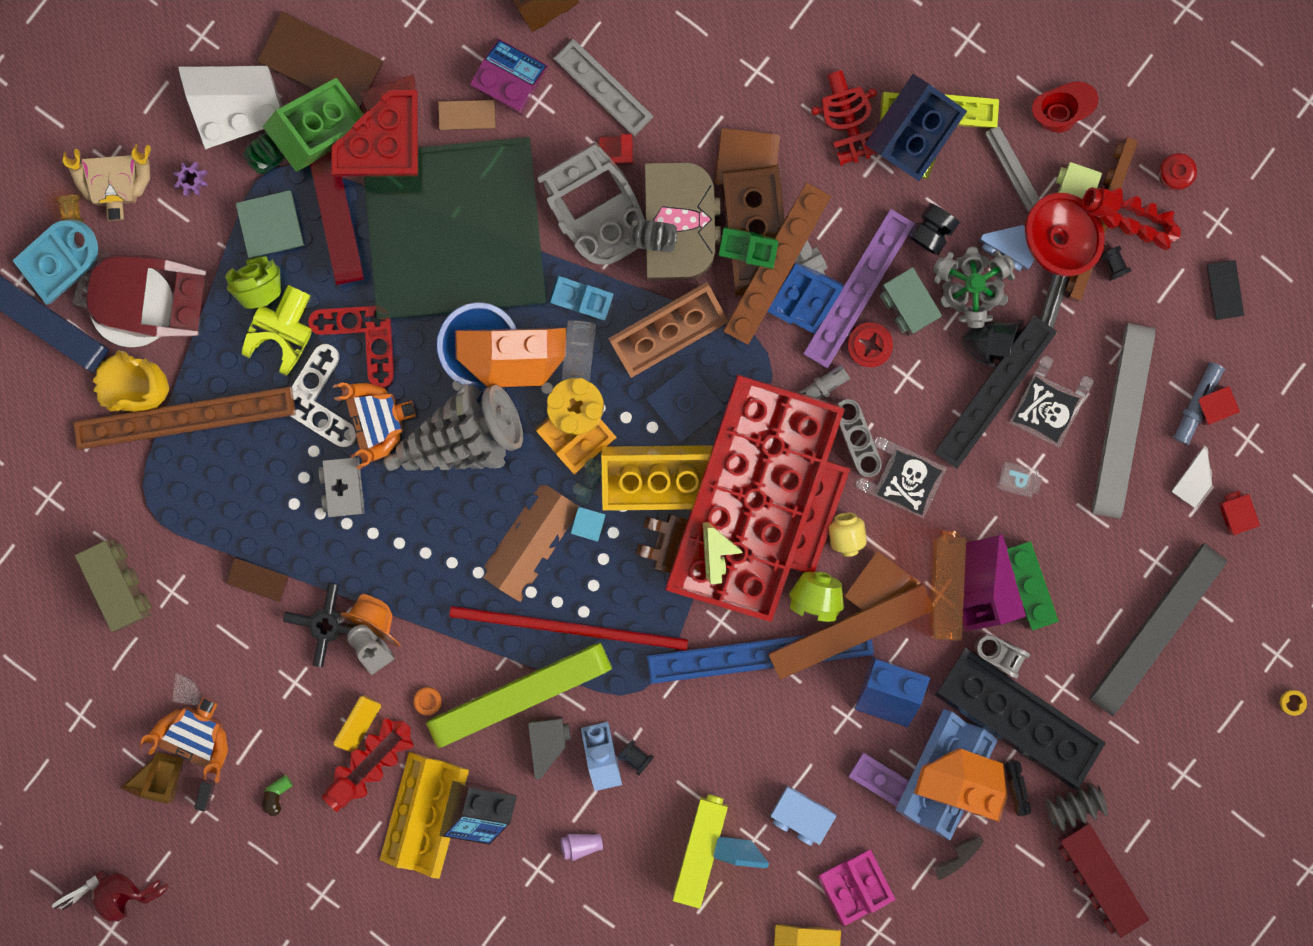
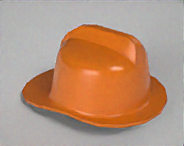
(374, 614)

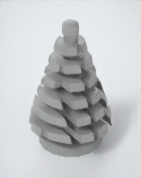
(462, 434)

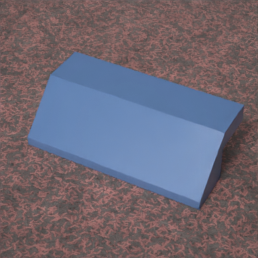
(947, 736)

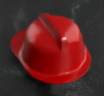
(1064, 106)

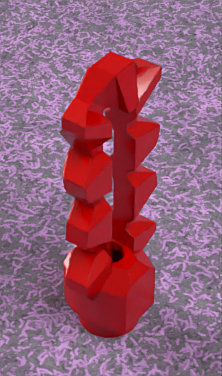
(1107, 203)
(343, 789)

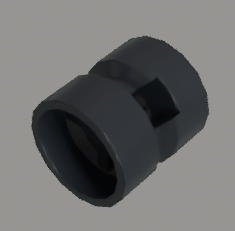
(933, 229)

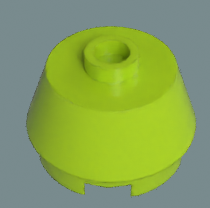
(255, 283)
(817, 595)

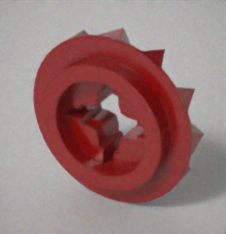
(883, 341)

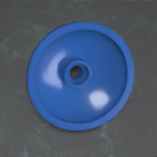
(467, 317)

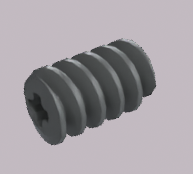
(1076, 807)

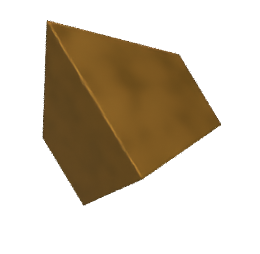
(156, 779)

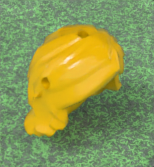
(130, 383)

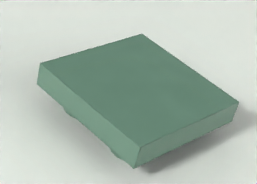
(270, 224)

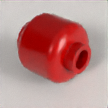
(1177, 171)

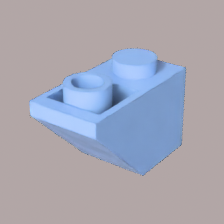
(1010, 243)
(601, 756)

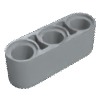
(868, 448)

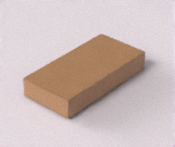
(467, 115)

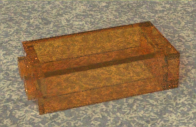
(947, 586)

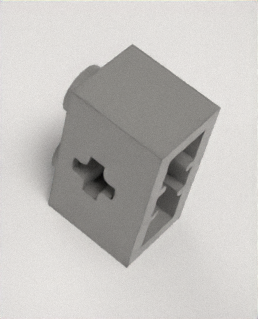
(352, 500)

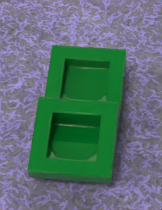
(749, 247)

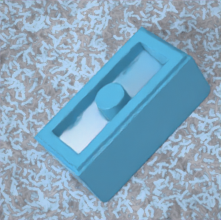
(739, 853)

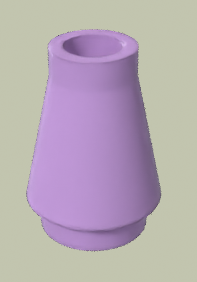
(580, 845)

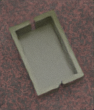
(114, 584)

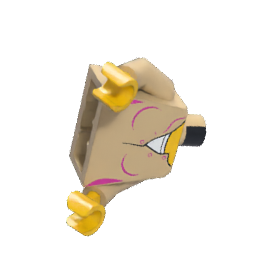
(111, 179)

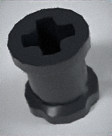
(1115, 263)
(635, 757)

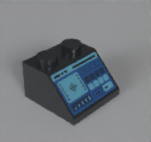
(476, 812)

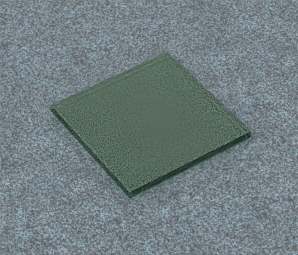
(456, 231)

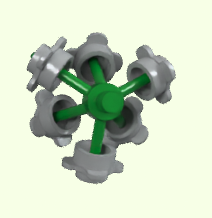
(972, 265)

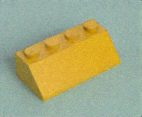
(652, 476)

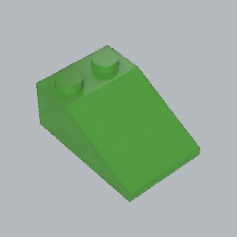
(313, 123)

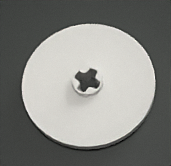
(155, 312)

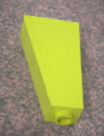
(700, 851)

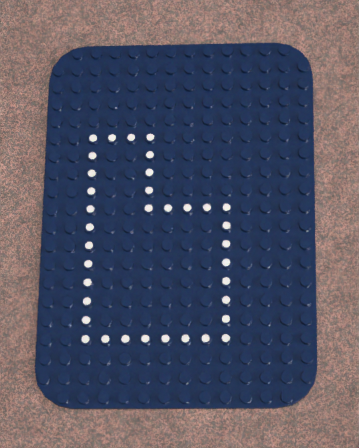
(426, 531)

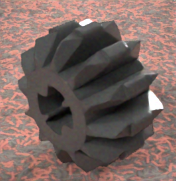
(653, 235)

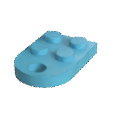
(56, 260)

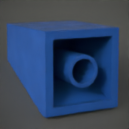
(892, 692)

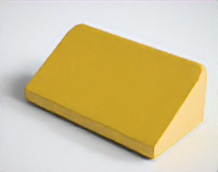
(357, 723)

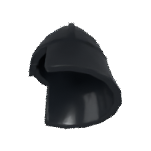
(991, 341)

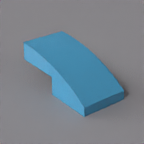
(580, 298)

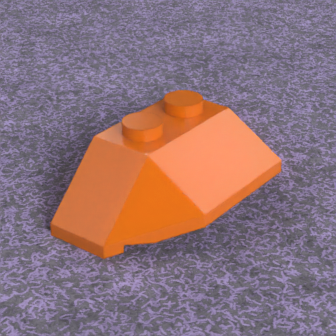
(511, 355)
(965, 783)

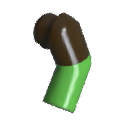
(272, 794)

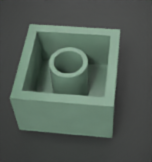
(910, 302)

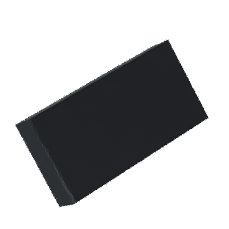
(1225, 290)

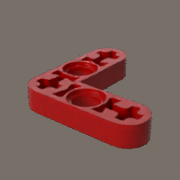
(371, 334)

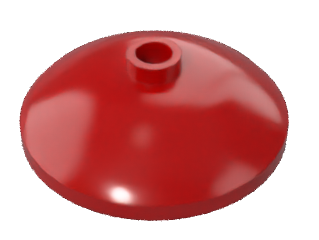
(1078, 234)

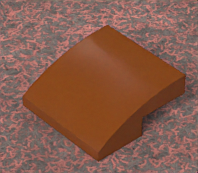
(744, 150)
(879, 582)

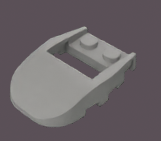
(603, 231)

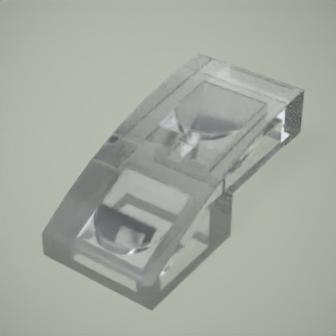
(579, 350)

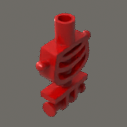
(841, 92)

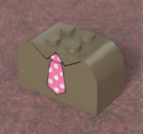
(682, 197)

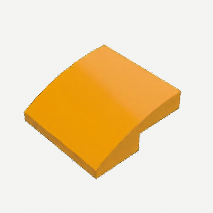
(575, 449)

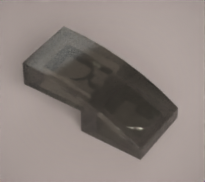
(965, 851)

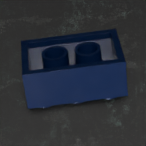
(916, 127)

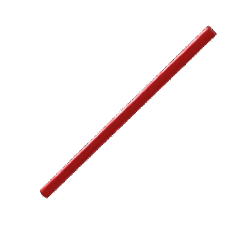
(568, 628)

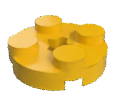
(591, 410)

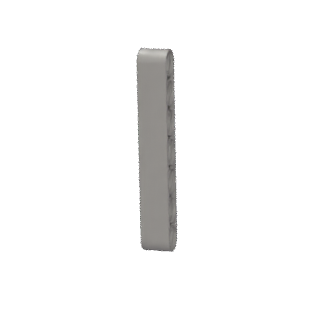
(1123, 420)

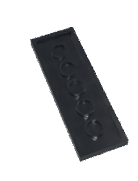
(1020, 719)

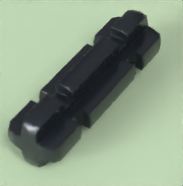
(1018, 788)

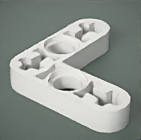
(309, 396)

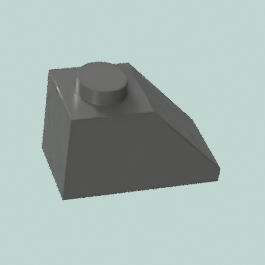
(547, 742)

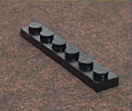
(995, 392)

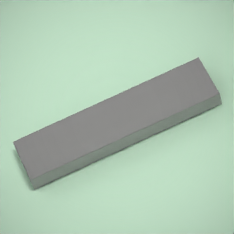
(603, 87)

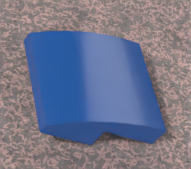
(805, 297)

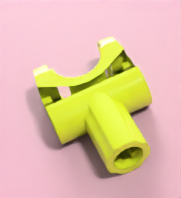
(282, 327)

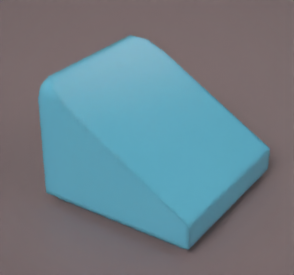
(588, 524)

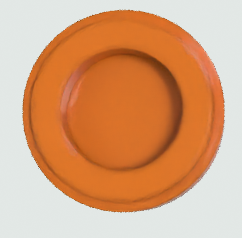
(427, 701)

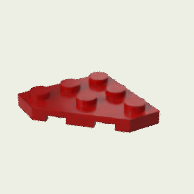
(381, 140)

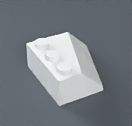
(229, 100)

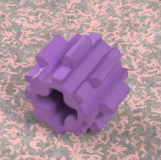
(182, 177)

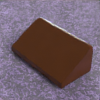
(257, 579)

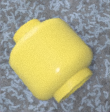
(847, 534)

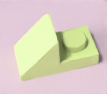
(715, 545)

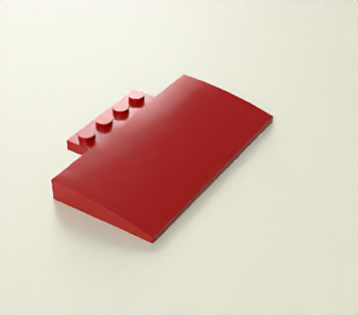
(766, 494)

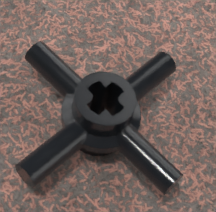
(316, 629)

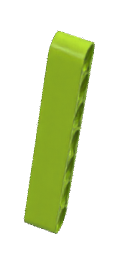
(519, 695)

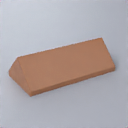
(668, 330)
(522, 548)

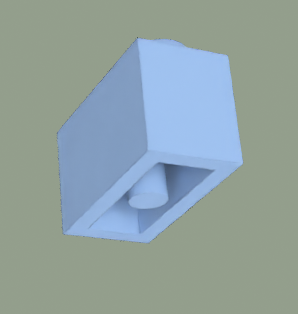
(802, 815)

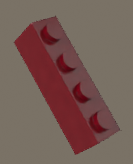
(1103, 879)

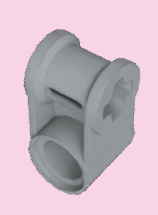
(369, 648)
(1005, 655)

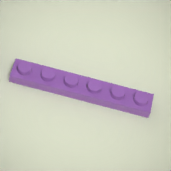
(859, 288)

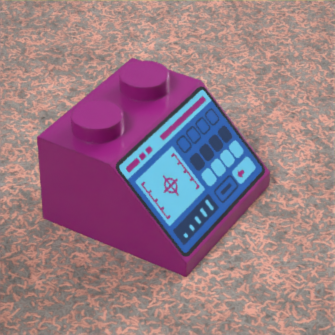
(508, 76)

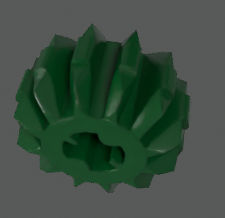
(263, 154)

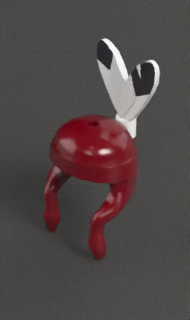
(111, 894)

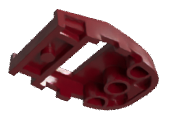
(118, 295)

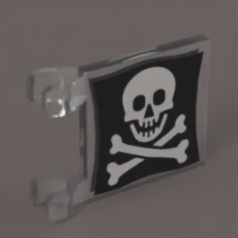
(1048, 407)
(907, 479)

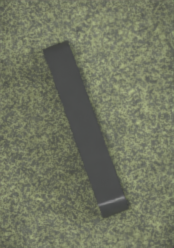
(1158, 629)

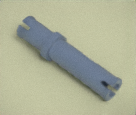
(1193, 414)

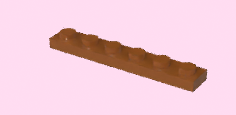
(1113, 179)
(768, 281)

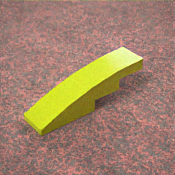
(980, 111)

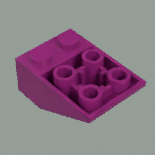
(989, 585)

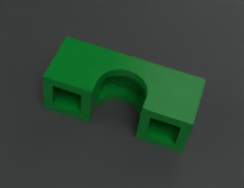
(1031, 586)

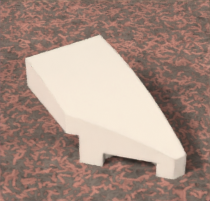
(1195, 480)

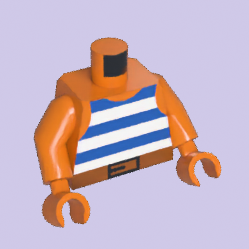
(374, 419)
(192, 736)

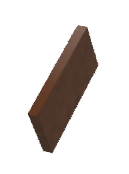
(318, 57)

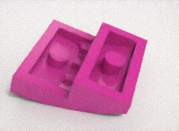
(856, 887)

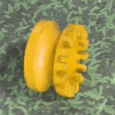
(1285, 699)

